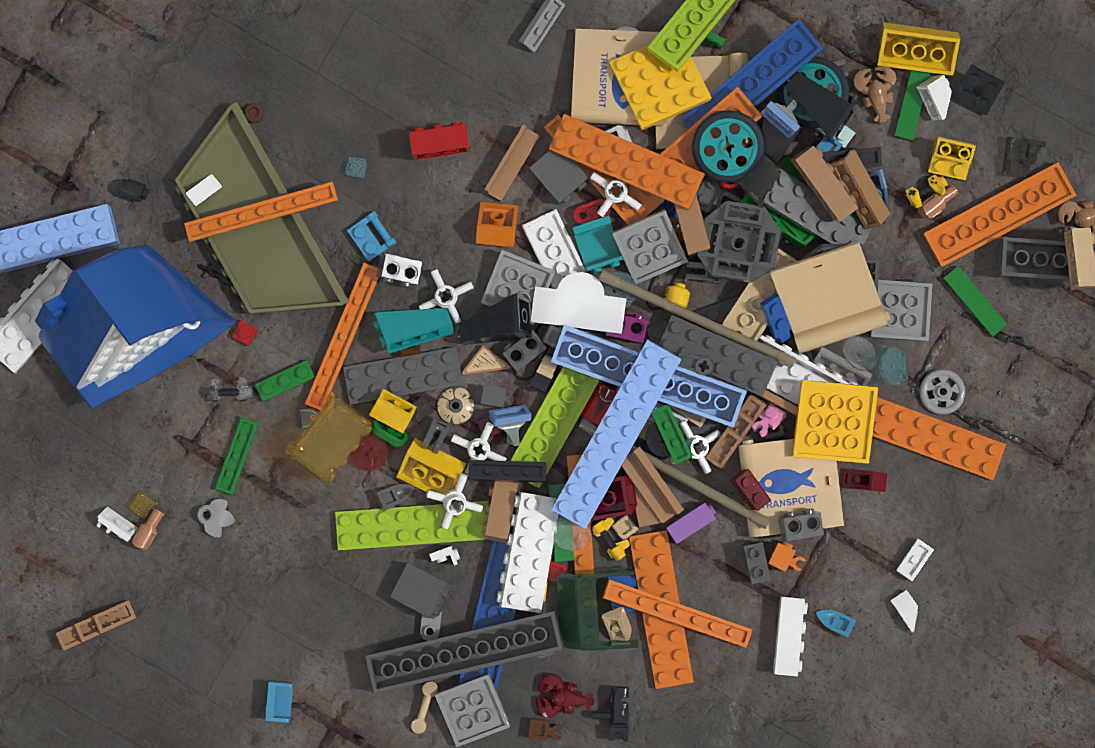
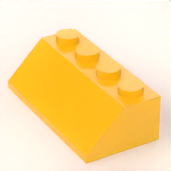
(918, 49)

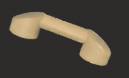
(419, 724)

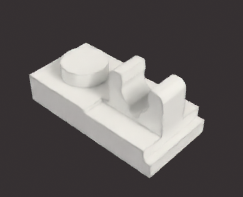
(116, 524)

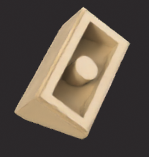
(617, 624)

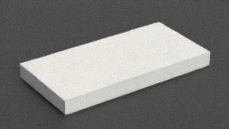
(553, 246)

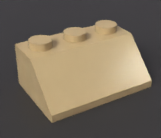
(1080, 257)

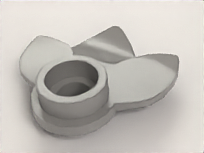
(218, 517)

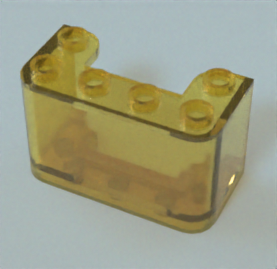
(329, 439)

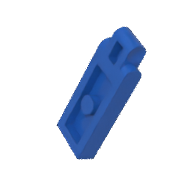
(776, 318)

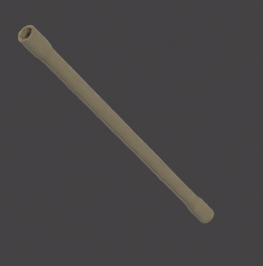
(615, 281)
(753, 516)

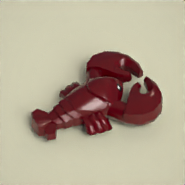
(561, 697)

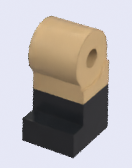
(544, 374)

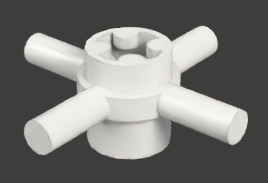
(611, 198)
(449, 290)
(475, 442)
(703, 446)
(457, 507)

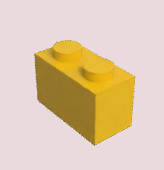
(393, 411)

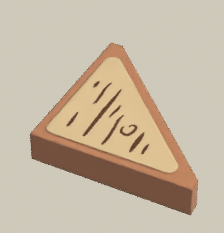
(485, 362)

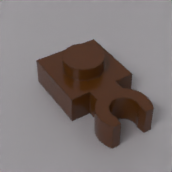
(540, 730)

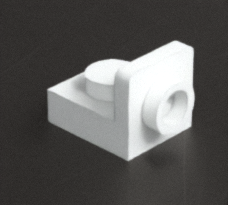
(441, 555)

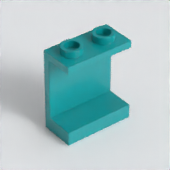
(597, 245)

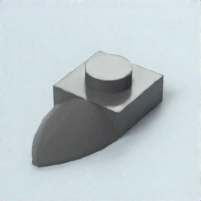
(394, 496)

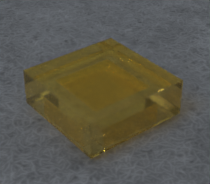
(142, 505)

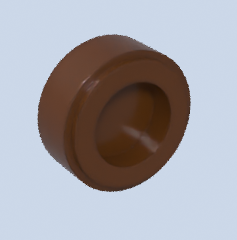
(254, 113)

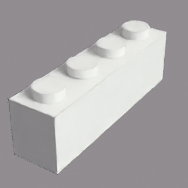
(788, 636)

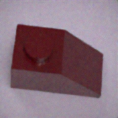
(864, 480)

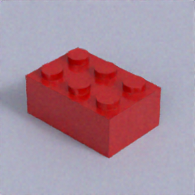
(439, 141)

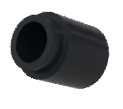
(133, 190)

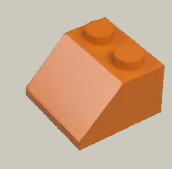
(496, 224)

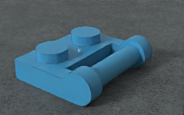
(365, 239)

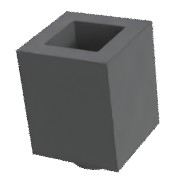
(494, 396)

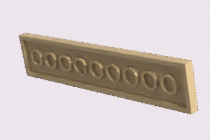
(747, 316)

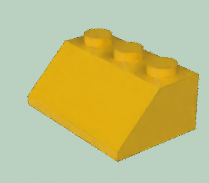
(430, 470)

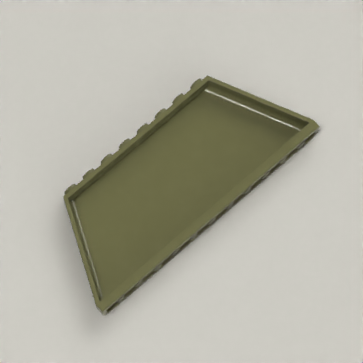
(270, 262)

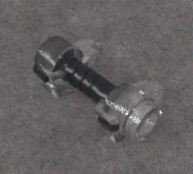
(242, 391)

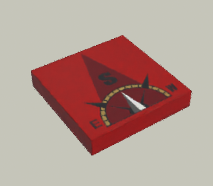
(598, 403)

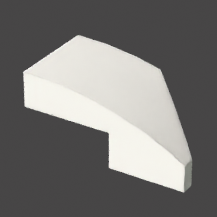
(906, 608)

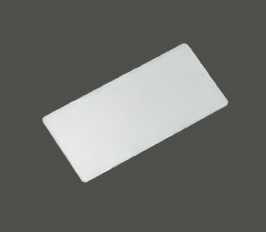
(203, 190)

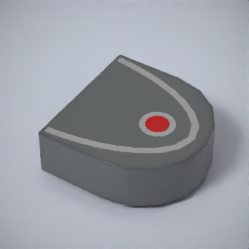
(307, 416)

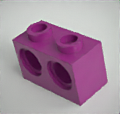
(627, 334)

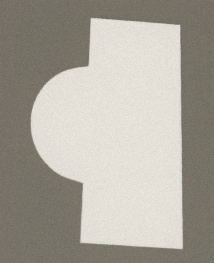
(579, 304)

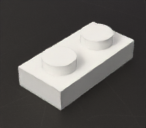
(914, 559)

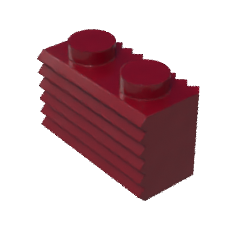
(750, 489)

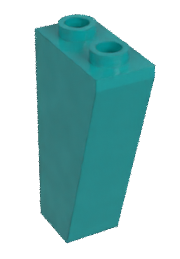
(411, 327)

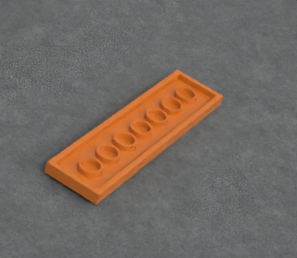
(682, 148)
(626, 161)
(999, 214)
(937, 439)
(665, 639)

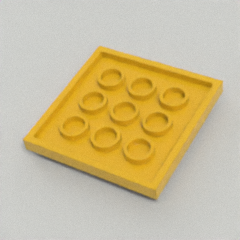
(657, 90)
(834, 421)

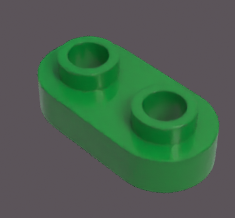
(390, 435)

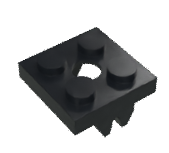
(977, 77)

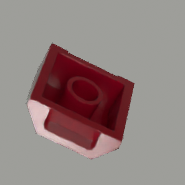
(618, 499)

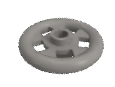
(932, 404)

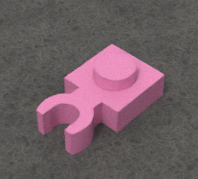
(770, 417)

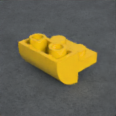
(951, 158)

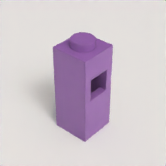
(691, 522)

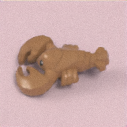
(876, 91)
(1084, 218)

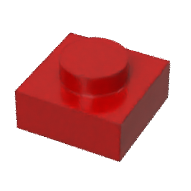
(245, 333)

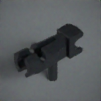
(617, 714)

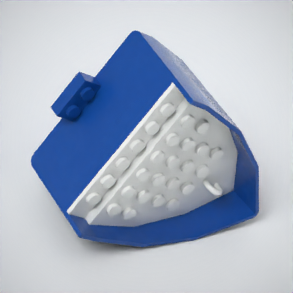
(126, 322)

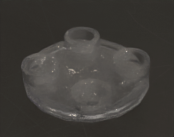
(570, 535)

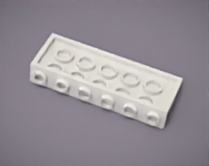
(18, 329)
(786, 380)
(528, 553)

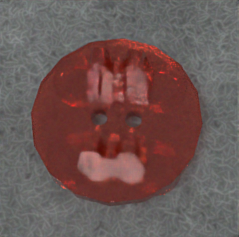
(375, 458)

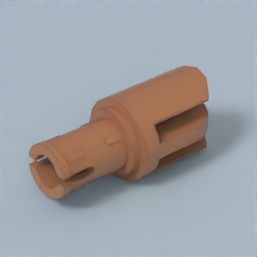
(936, 203)
(147, 531)

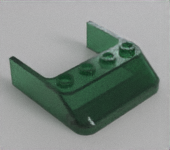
(579, 610)

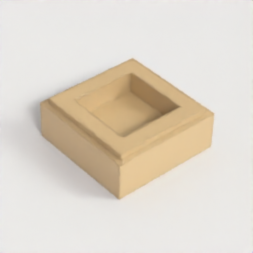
(624, 527)

